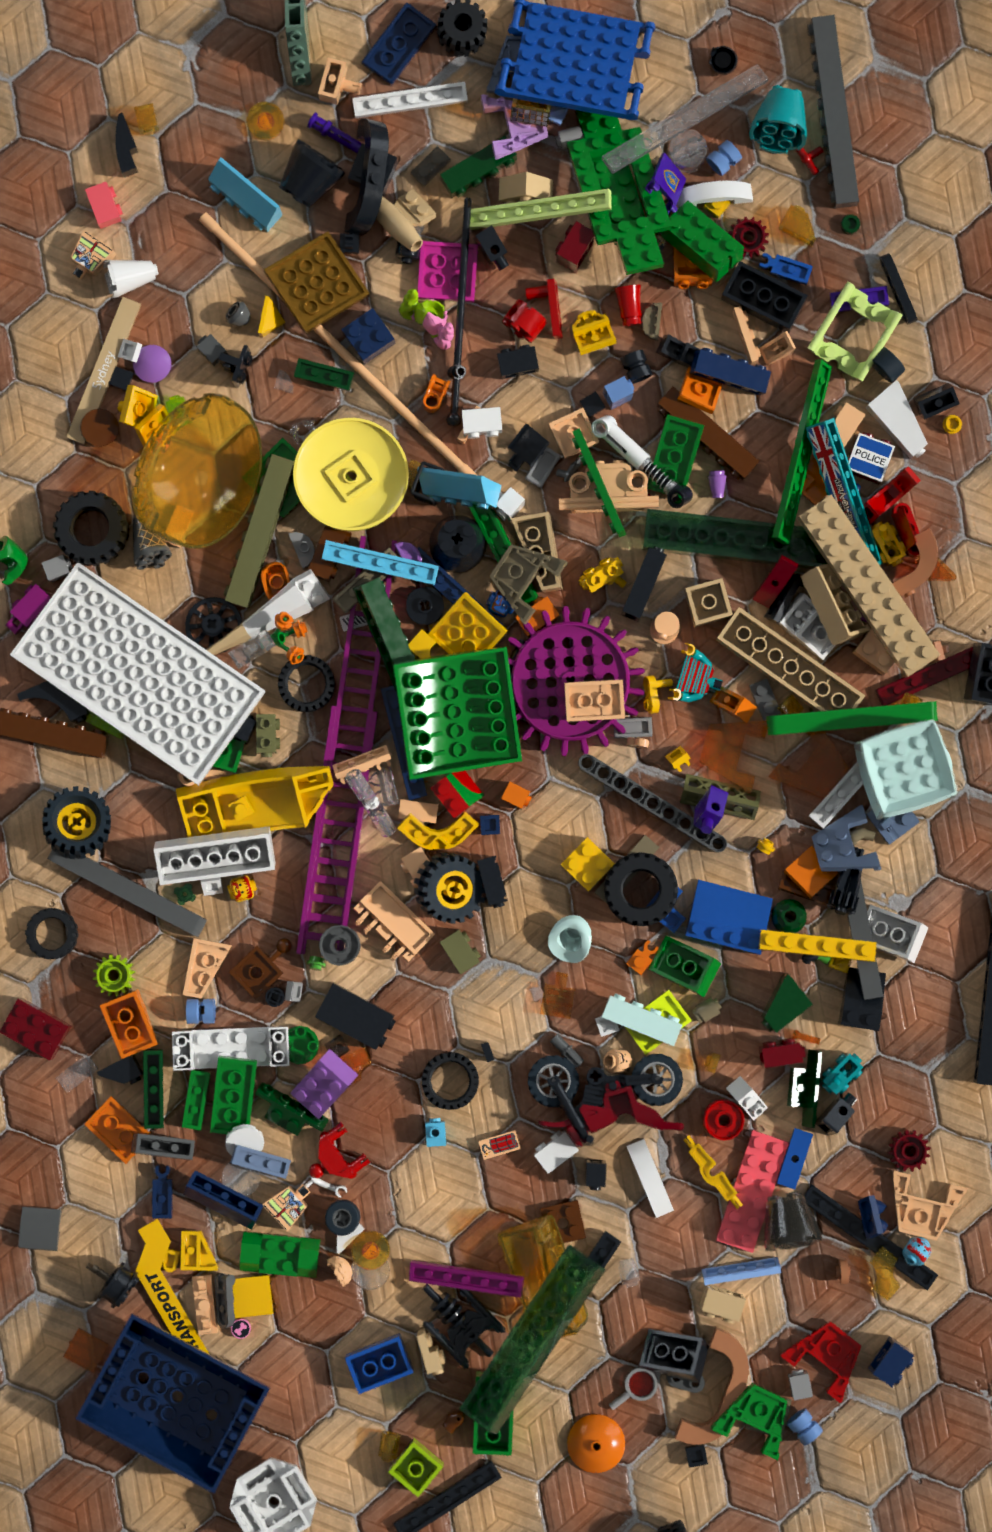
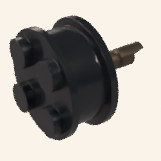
(115, 1284)

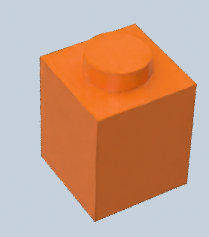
(516, 795)

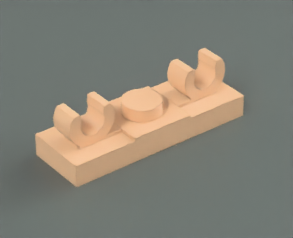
(362, 762)
(205, 1304)

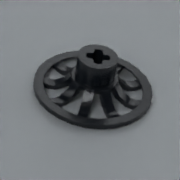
(212, 623)

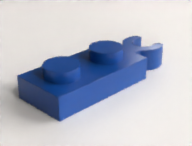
(787, 268)

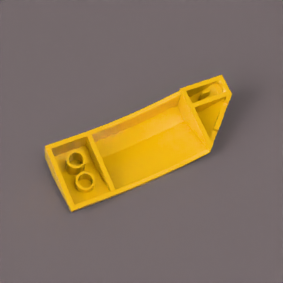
(278, 796)

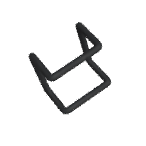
(417, 495)

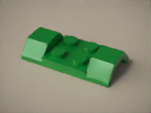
(279, 1254)

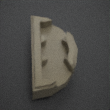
(651, 321)

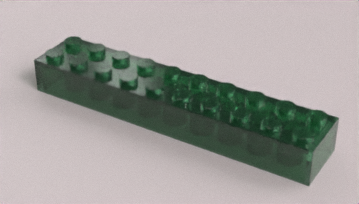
(726, 539)
(532, 1339)

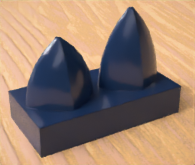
(870, 1210)

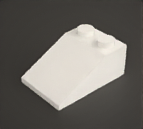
(896, 933)

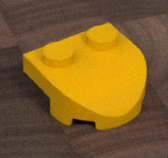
(592, 332)

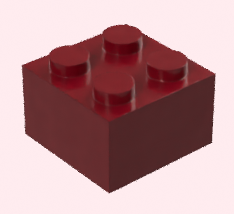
(575, 246)

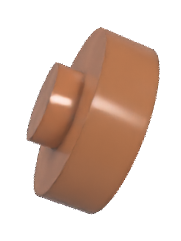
(842, 1271)

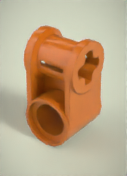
(436, 390)

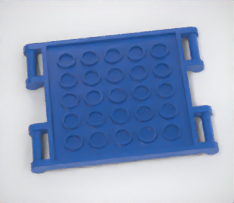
(575, 60)

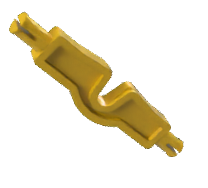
(720, 1180)

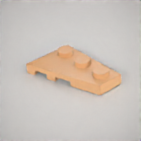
(203, 965)

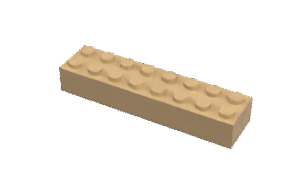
(787, 664)

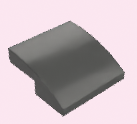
(39, 1228)

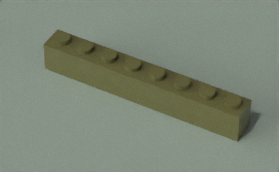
(260, 531)

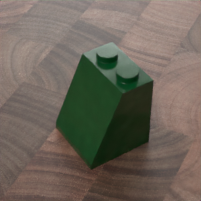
(784, 1004)

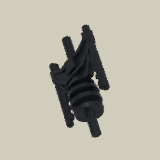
(464, 1326)

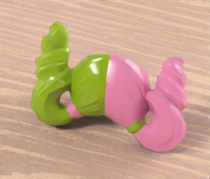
(429, 315)

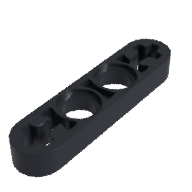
(898, 288)

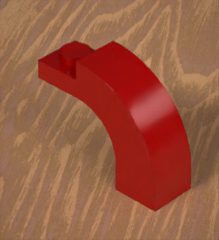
(890, 494)

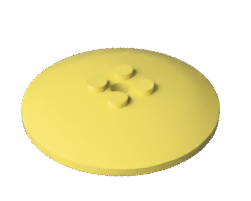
(350, 447)

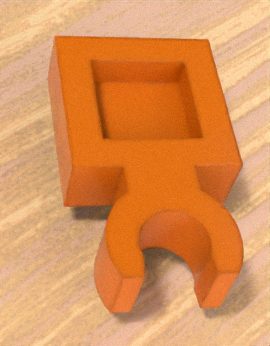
(640, 959)

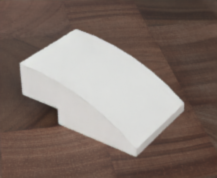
(805, 626)

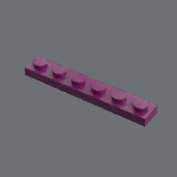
(466, 1278)

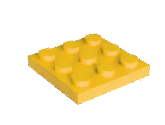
(467, 627)

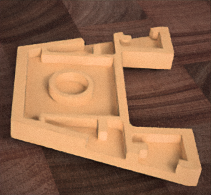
(921, 1215)

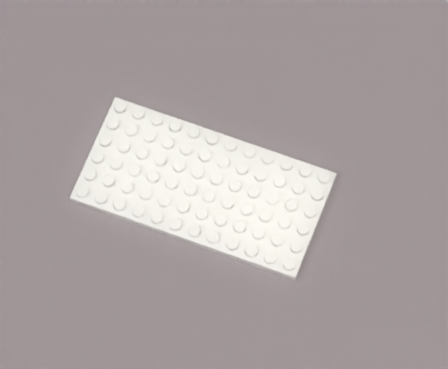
(138, 673)

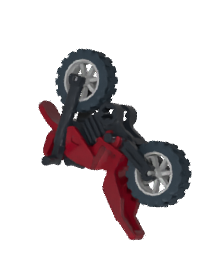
(615, 1090)

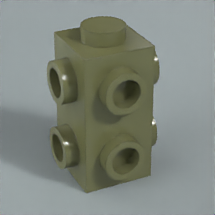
(266, 734)

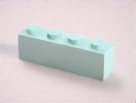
(642, 1020)

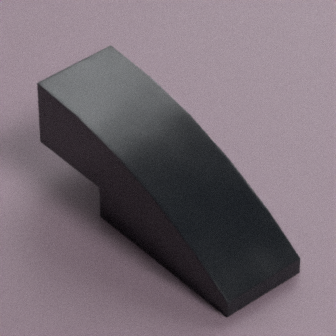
(125, 147)
(676, 350)

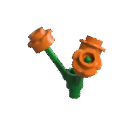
(283, 622)

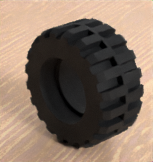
(73, 510)
(614, 889)

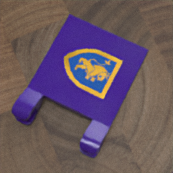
(668, 180)

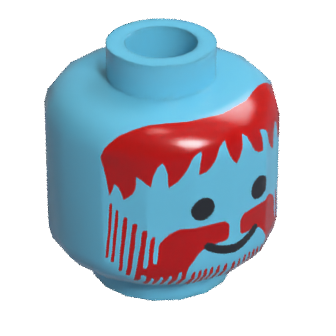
(916, 1251)

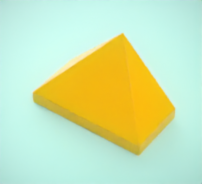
(270, 318)

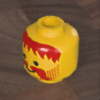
(241, 888)

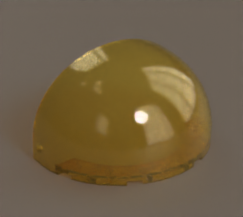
(198, 472)

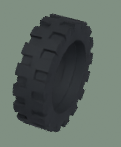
(33, 924)

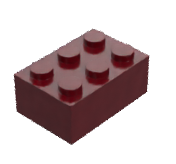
(35, 1028)

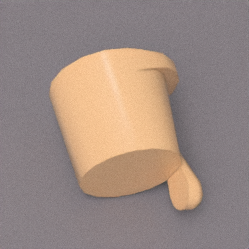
(664, 627)

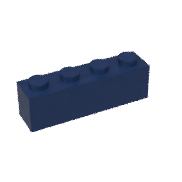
(730, 371)
(223, 1200)

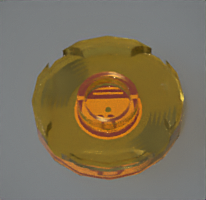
(265, 121)
(370, 1250)

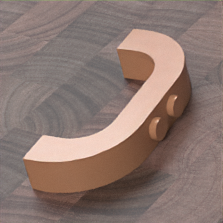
(928, 552)
(701, 1433)

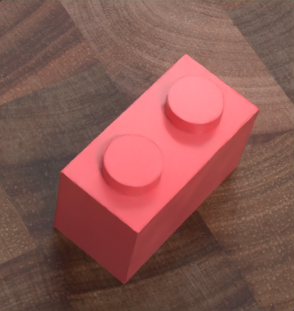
(103, 204)

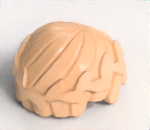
(341, 1269)

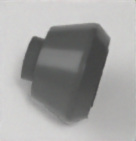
(238, 314)

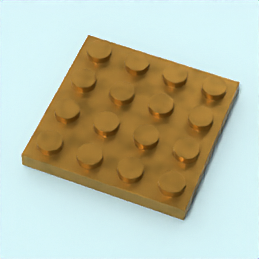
(316, 282)

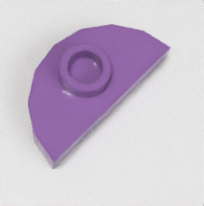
(408, 551)

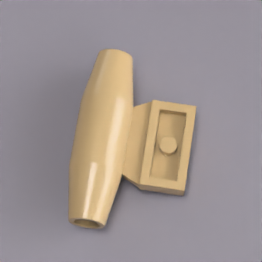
(403, 216)

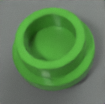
(316, 963)

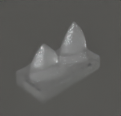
(385, 780)

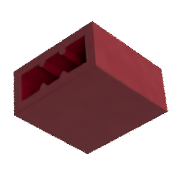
(781, 1054)

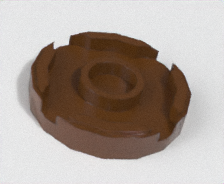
(99, 427)

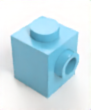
(435, 1132)

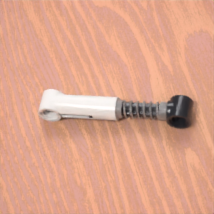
(640, 460)

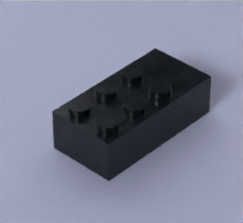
(764, 297)

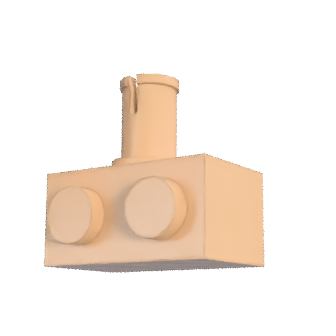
(335, 82)

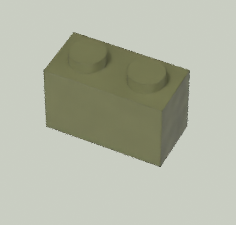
(460, 951)

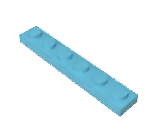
(380, 562)

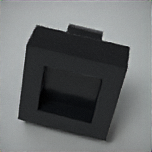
(349, 243)

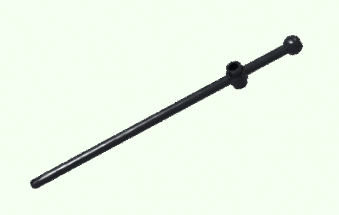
(457, 371)

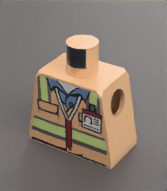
(90, 256)
(287, 1205)

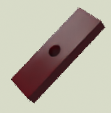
(769, 588)

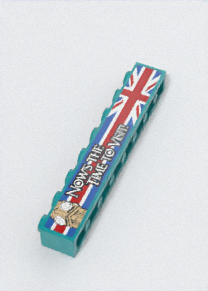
(839, 478)

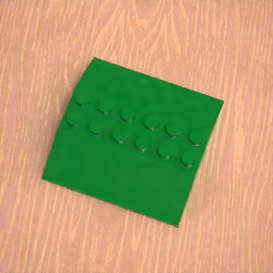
(457, 712)

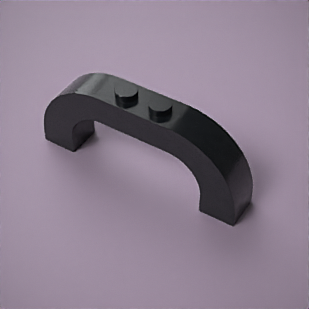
(373, 175)

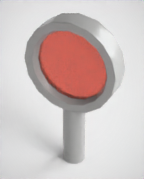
(639, 1384)

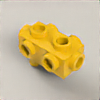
(886, 540)
(605, 573)

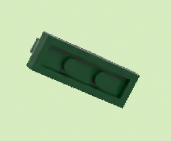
(323, 374)

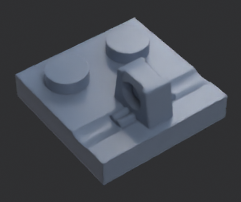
(893, 827)

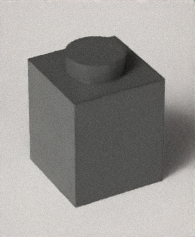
(210, 349)

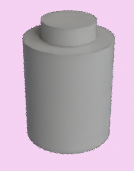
(568, 135)

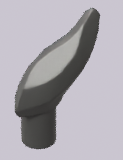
(572, 469)

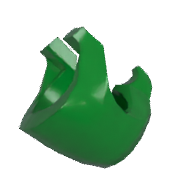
(14, 558)

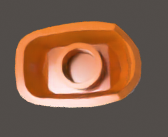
(274, 578)

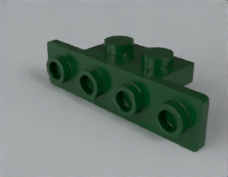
(804, 1088)
(287, 1111)

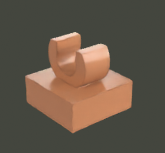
(942, 650)

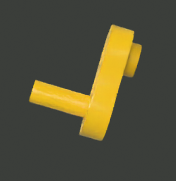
(650, 687)

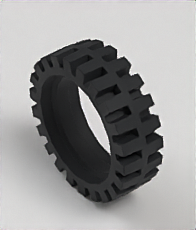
(308, 706)
(445, 1103)

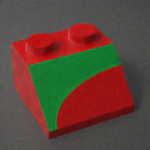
(457, 792)

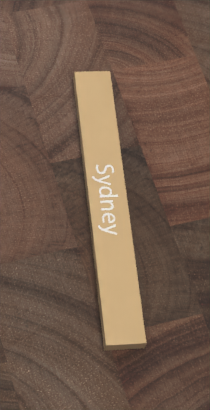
(105, 365)

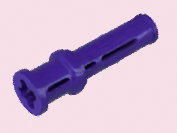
(327, 127)

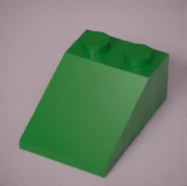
(685, 966)

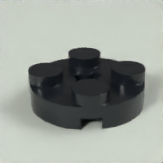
(435, 601)

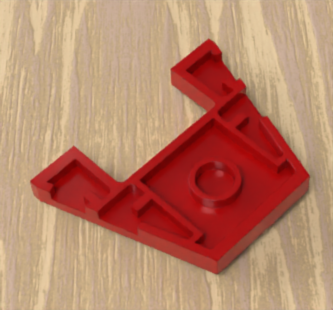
(831, 1348)

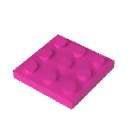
(440, 271)

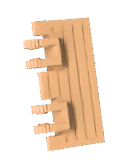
(394, 920)

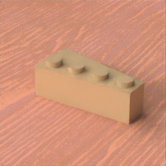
(538, 535)
(833, 605)

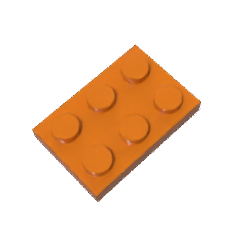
(116, 1128)

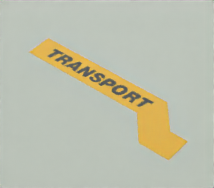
(158, 1287)

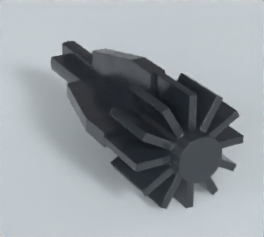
(844, 897)

